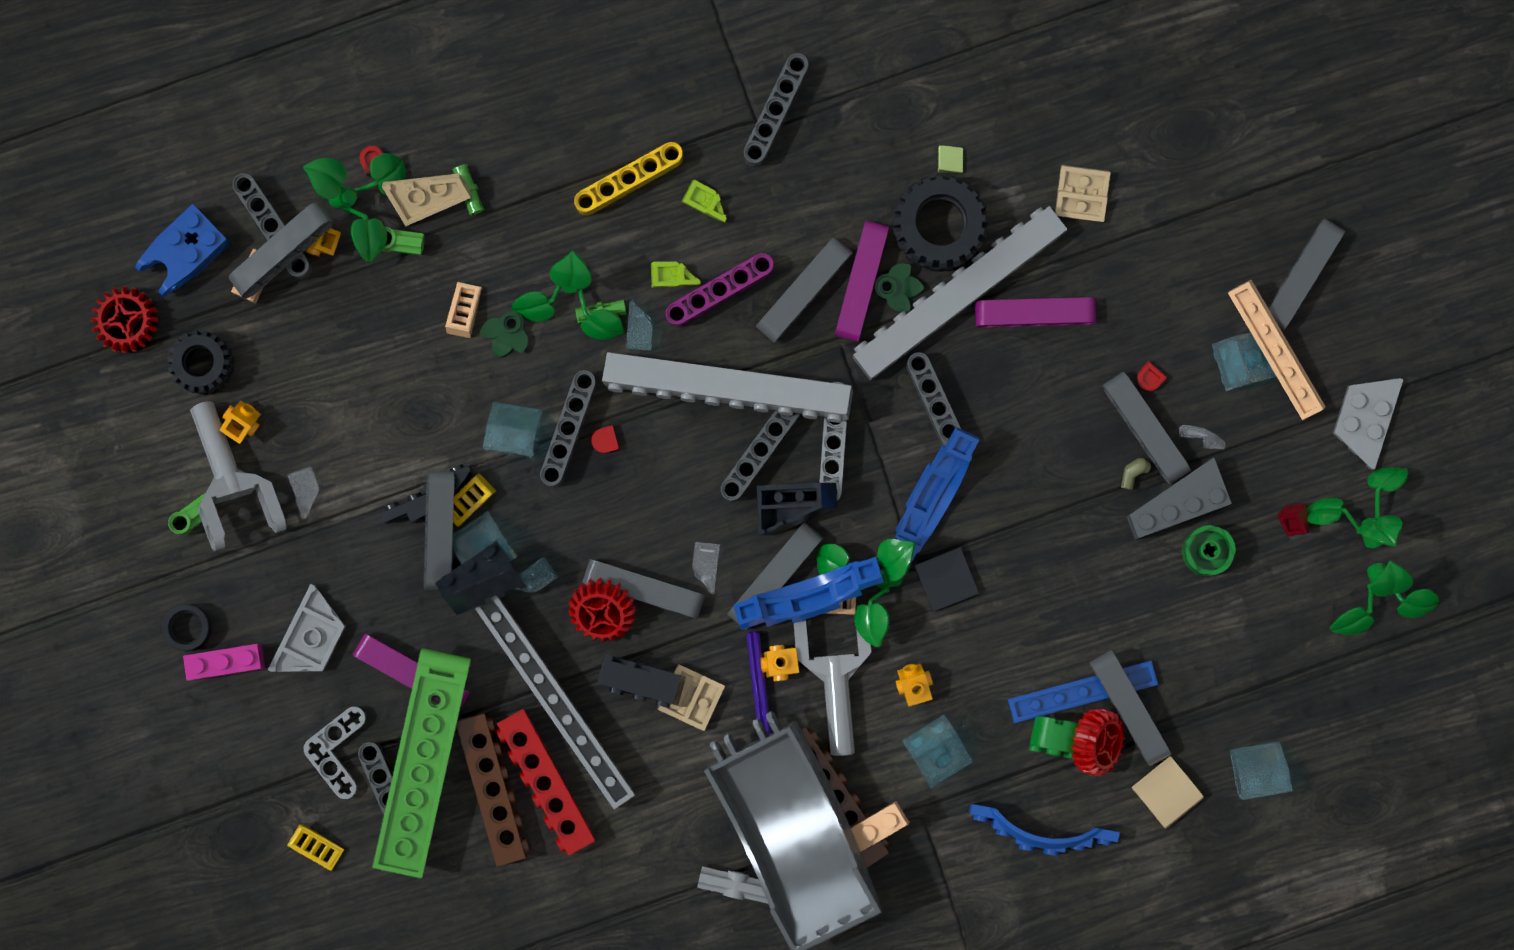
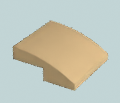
(1082, 193)
(697, 699)
(1167, 792)

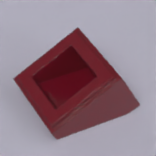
(1294, 519)

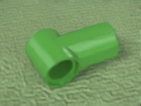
(405, 242)
(192, 516)

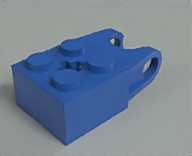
(184, 258)

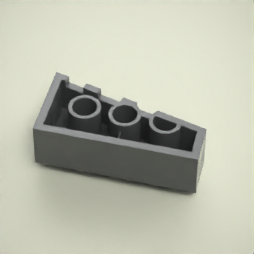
(1186, 499)

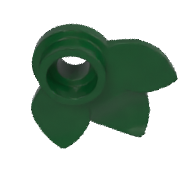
(902, 287)
(504, 337)

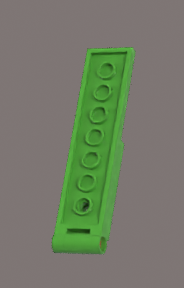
(421, 763)

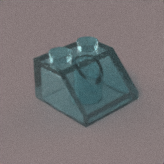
(1241, 362)
(512, 430)
(477, 536)
(937, 751)
(1260, 770)

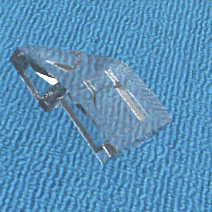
(1211, 440)
(305, 488)
(705, 564)

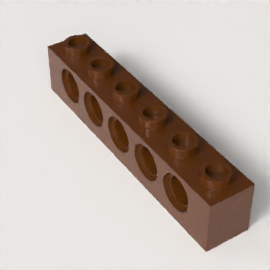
(850, 801)
(502, 852)

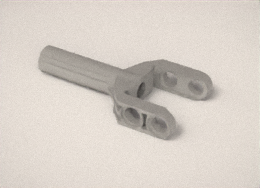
(228, 479)
(835, 674)

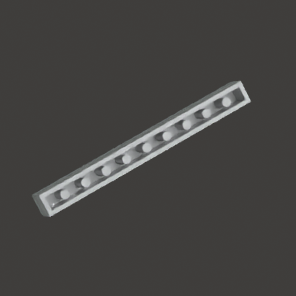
(959, 293)
(727, 386)
(555, 701)

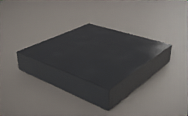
(946, 579)

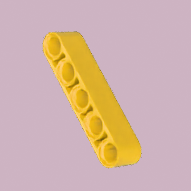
(635, 168)

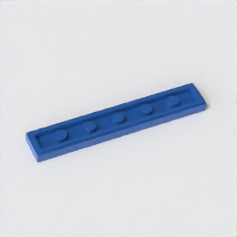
(1075, 693)

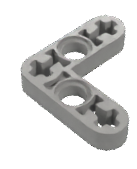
(328, 745)

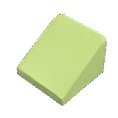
(950, 159)

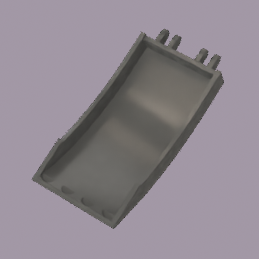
(794, 834)

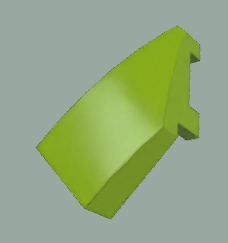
(704, 200)
(671, 275)

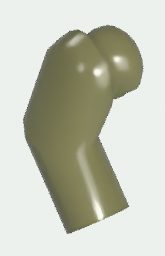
(1132, 470)

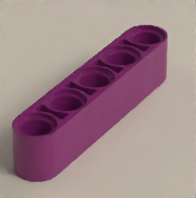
(726, 279)
(861, 281)
(1035, 312)
(391, 663)

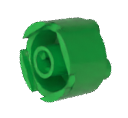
(1212, 537)
(1054, 736)

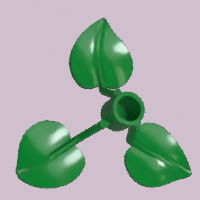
(327, 180)
(571, 276)
(1374, 531)
(895, 558)
(1386, 581)

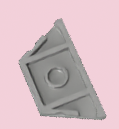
(1366, 418)
(309, 637)

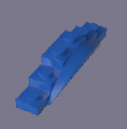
(936, 489)
(809, 596)
(1029, 841)

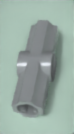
(731, 884)

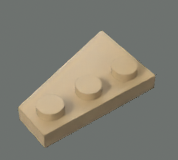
(425, 196)

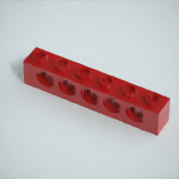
(522, 723)

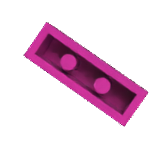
(224, 662)

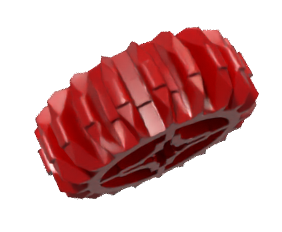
(128, 329)
(595, 597)
(1098, 742)

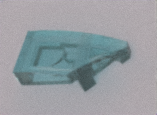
(639, 328)
(538, 576)

